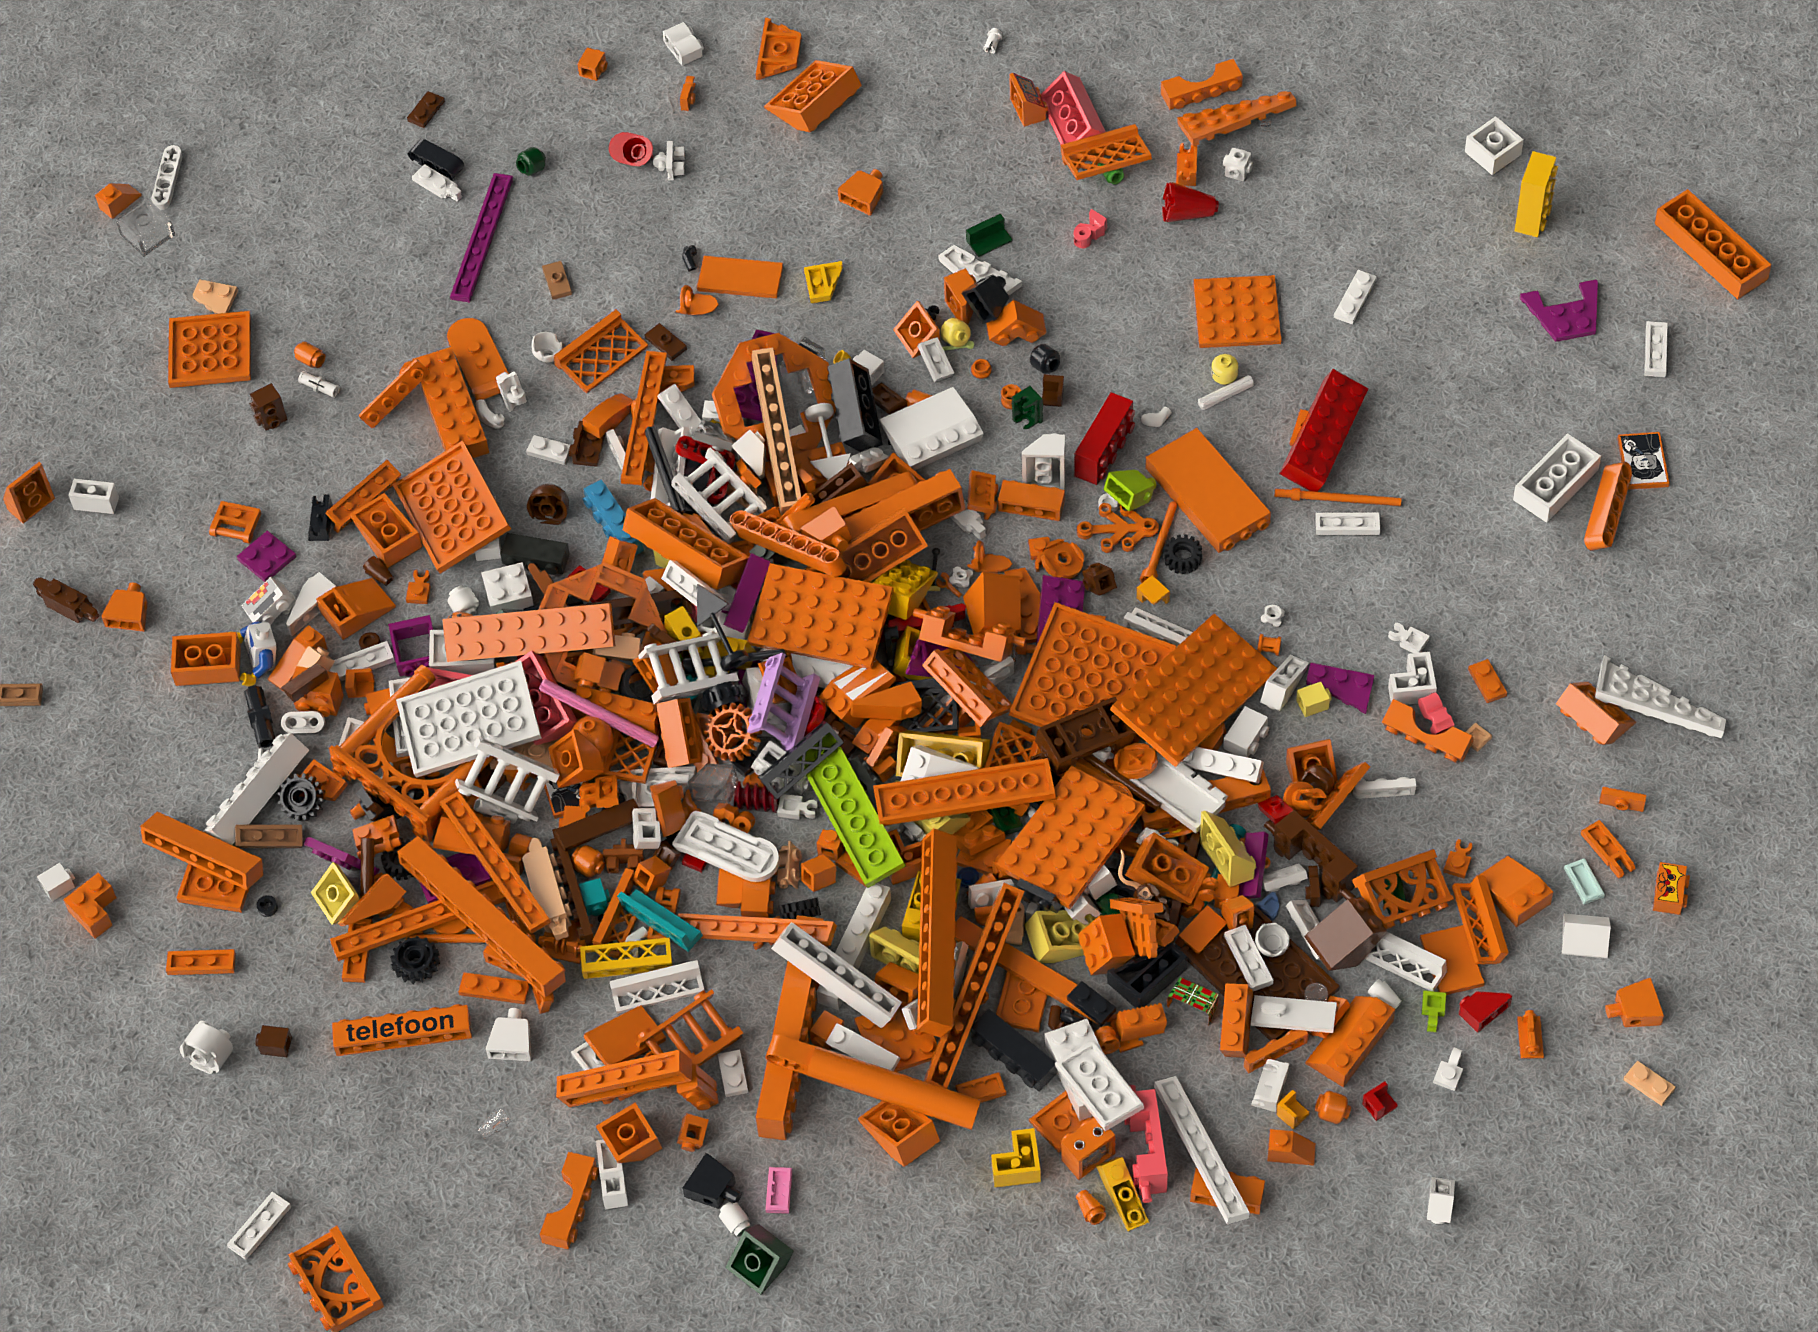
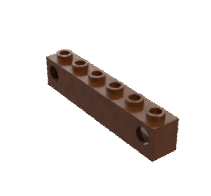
(622, 607)

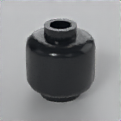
(1045, 359)

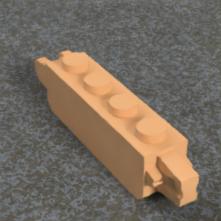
(546, 888)

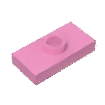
(779, 1190)

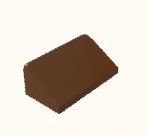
(305, 682)

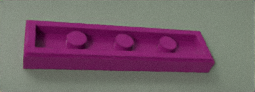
(746, 593)

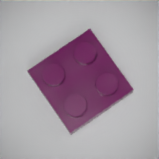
(266, 556)

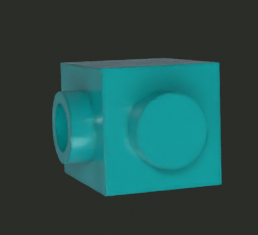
(594, 897)

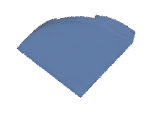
(1269, 906)

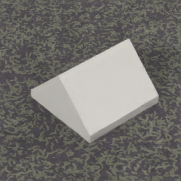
(1585, 935)

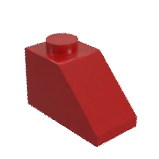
(1483, 1008)

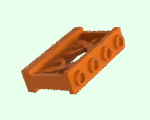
(1416, 864)
(342, 1251)

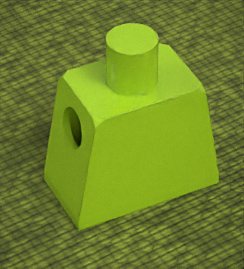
(1130, 488)

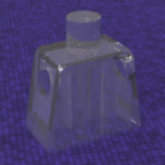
(714, 783)

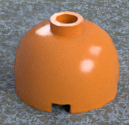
(596, 732)

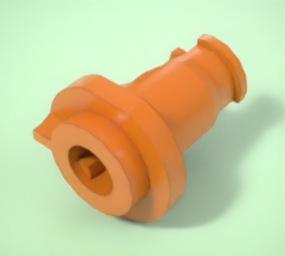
(1309, 794)

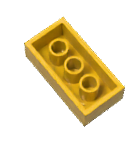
(1536, 194)

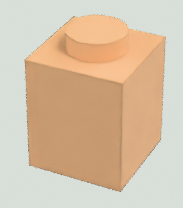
(317, 656)

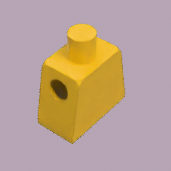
(681, 627)

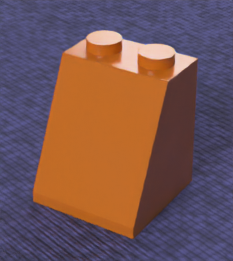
(993, 601)

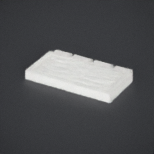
(1182, 793)

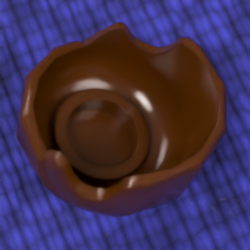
(1319, 778)

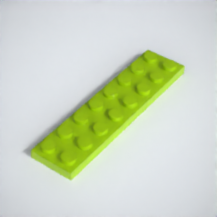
(853, 815)

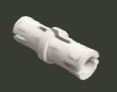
(308, 379)
(494, 810)

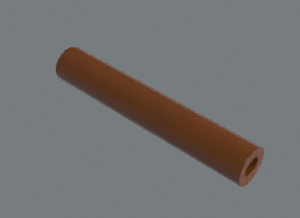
(367, 866)

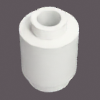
(734, 1219)

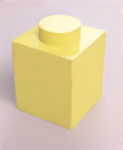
(1313, 699)

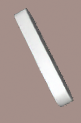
(163, 177)

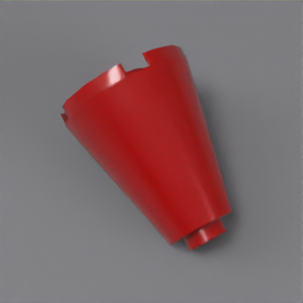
(1187, 203)

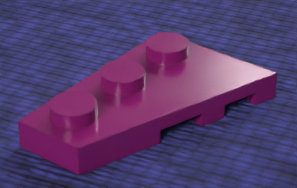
(1346, 685)

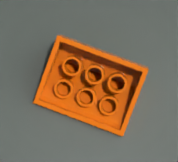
(814, 95)

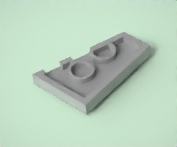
(713, 435)

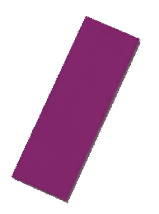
(1255, 846)

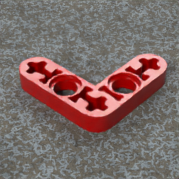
(696, 456)

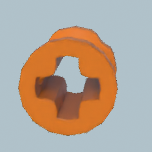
(1269, 644)

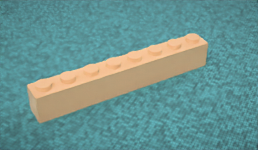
(776, 428)

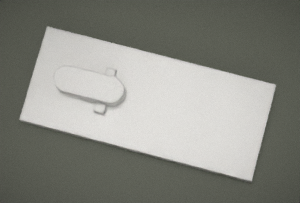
(1293, 1014)

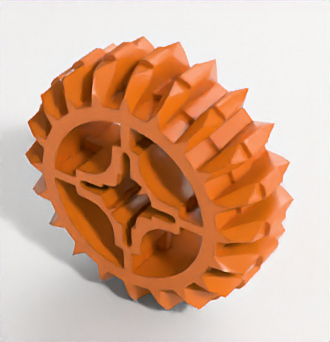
(730, 741)

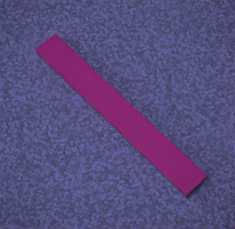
(481, 237)

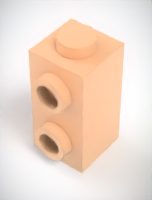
(626, 648)

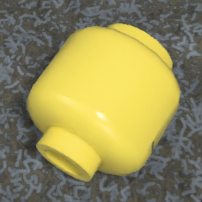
(955, 332)
(1224, 369)

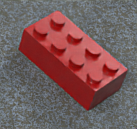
(1104, 439)

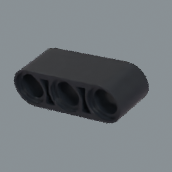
(436, 158)

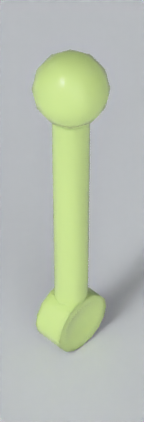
(970, 344)

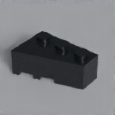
(1147, 977)

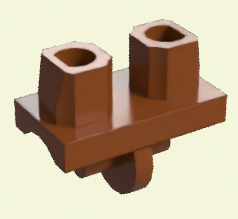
(622, 854)

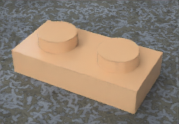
(1649, 1083)

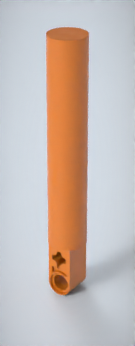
(873, 1081)

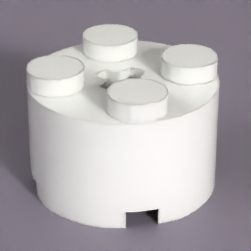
(207, 1047)

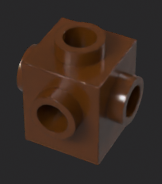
(1099, 579)

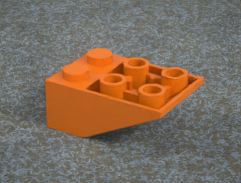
(354, 606)

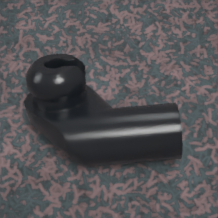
(687, 256)
(1068, 1016)

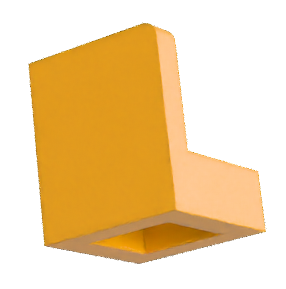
(1153, 591)
(1291, 1110)

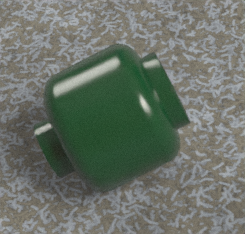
(530, 161)

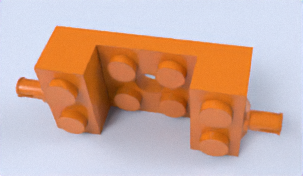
(994, 645)

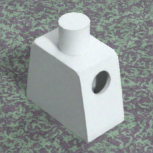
(510, 1038)

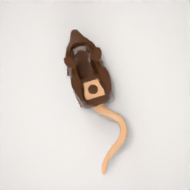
(1145, 891)

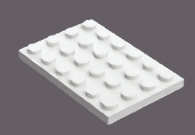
(448, 718)

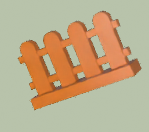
(1140, 923)

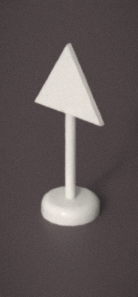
(831, 465)

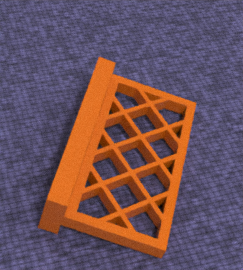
(1107, 143)
(587, 342)
(957, 683)
(1016, 736)
(609, 761)

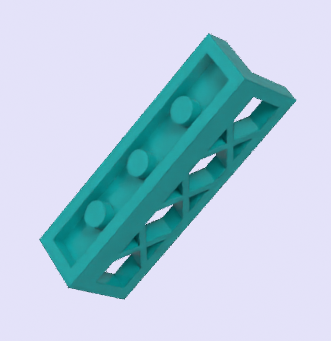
(660, 919)

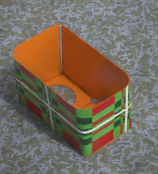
(1195, 996)

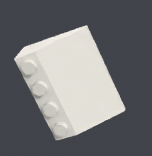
(932, 429)

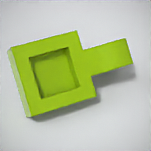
(1433, 1005)

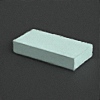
(1584, 881)

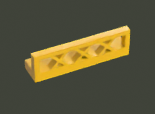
(625, 966)

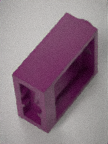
(409, 629)

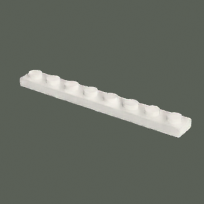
(1201, 1150)

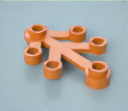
(1120, 528)

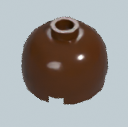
(545, 501)

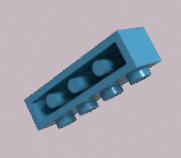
(608, 512)

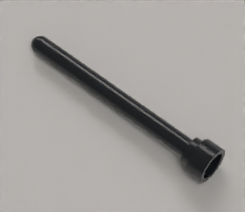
(708, 662)

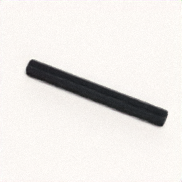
(664, 469)

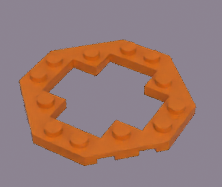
(737, 375)
(582, 586)

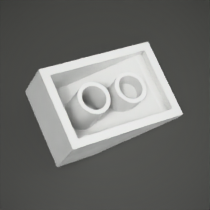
(438, 658)
(927, 762)

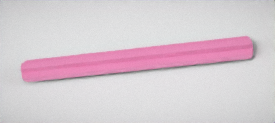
(596, 711)

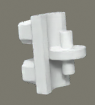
(673, 153)
(511, 390)

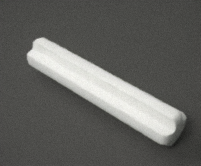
(1225, 392)

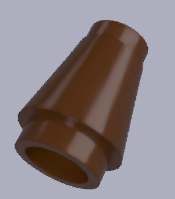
(376, 569)

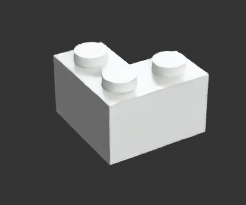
(1416, 683)

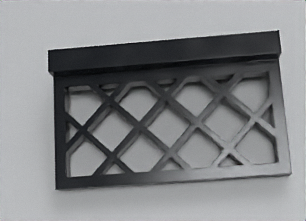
(931, 687)

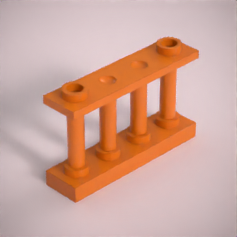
(709, 1047)

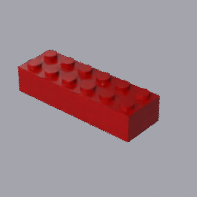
(1324, 431)

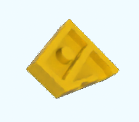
(822, 280)

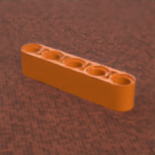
(1608, 506)

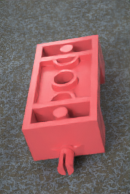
(1150, 1169)

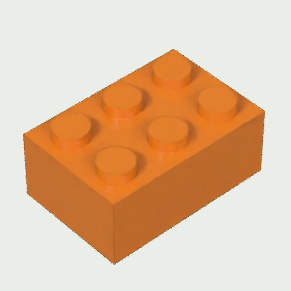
(205, 658)

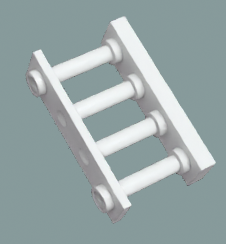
(699, 502)
(686, 584)
(684, 687)
(505, 758)

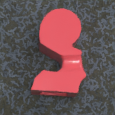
(1085, 232)
(1433, 710)

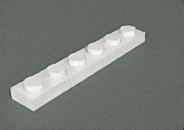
(1223, 764)

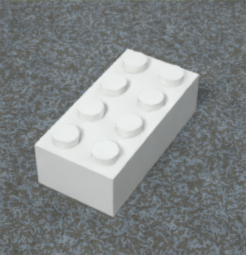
(1557, 477)
(1064, 1042)

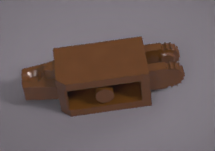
(65, 600)

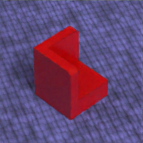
(1378, 1101)

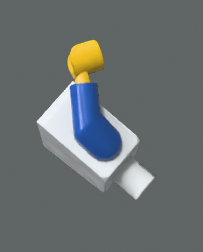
(260, 648)

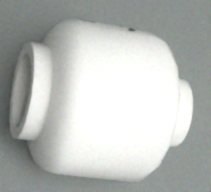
(463, 600)

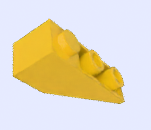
(1122, 1192)

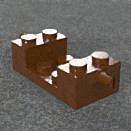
(1065, 743)
(1297, 834)

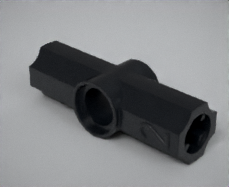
(259, 716)

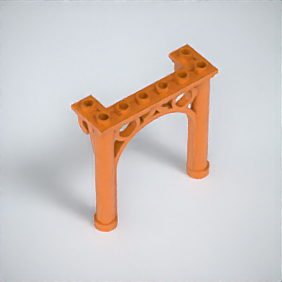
(348, 763)

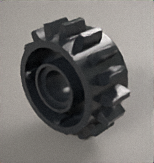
(721, 695)
(290, 797)
(412, 949)

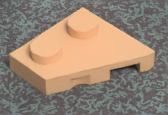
(215, 296)

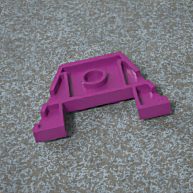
(1566, 319)

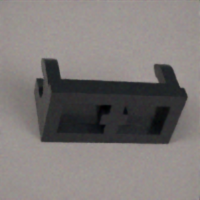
(319, 522)

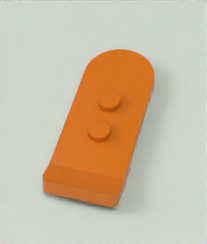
(476, 356)

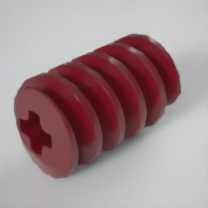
(755, 798)

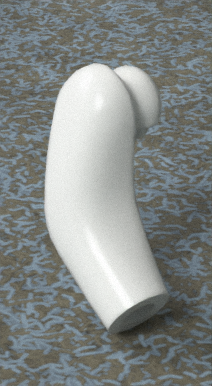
(487, 416)
(637, 935)

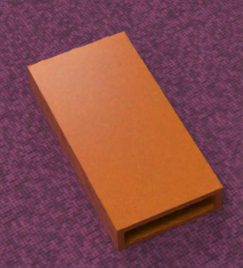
(1208, 490)

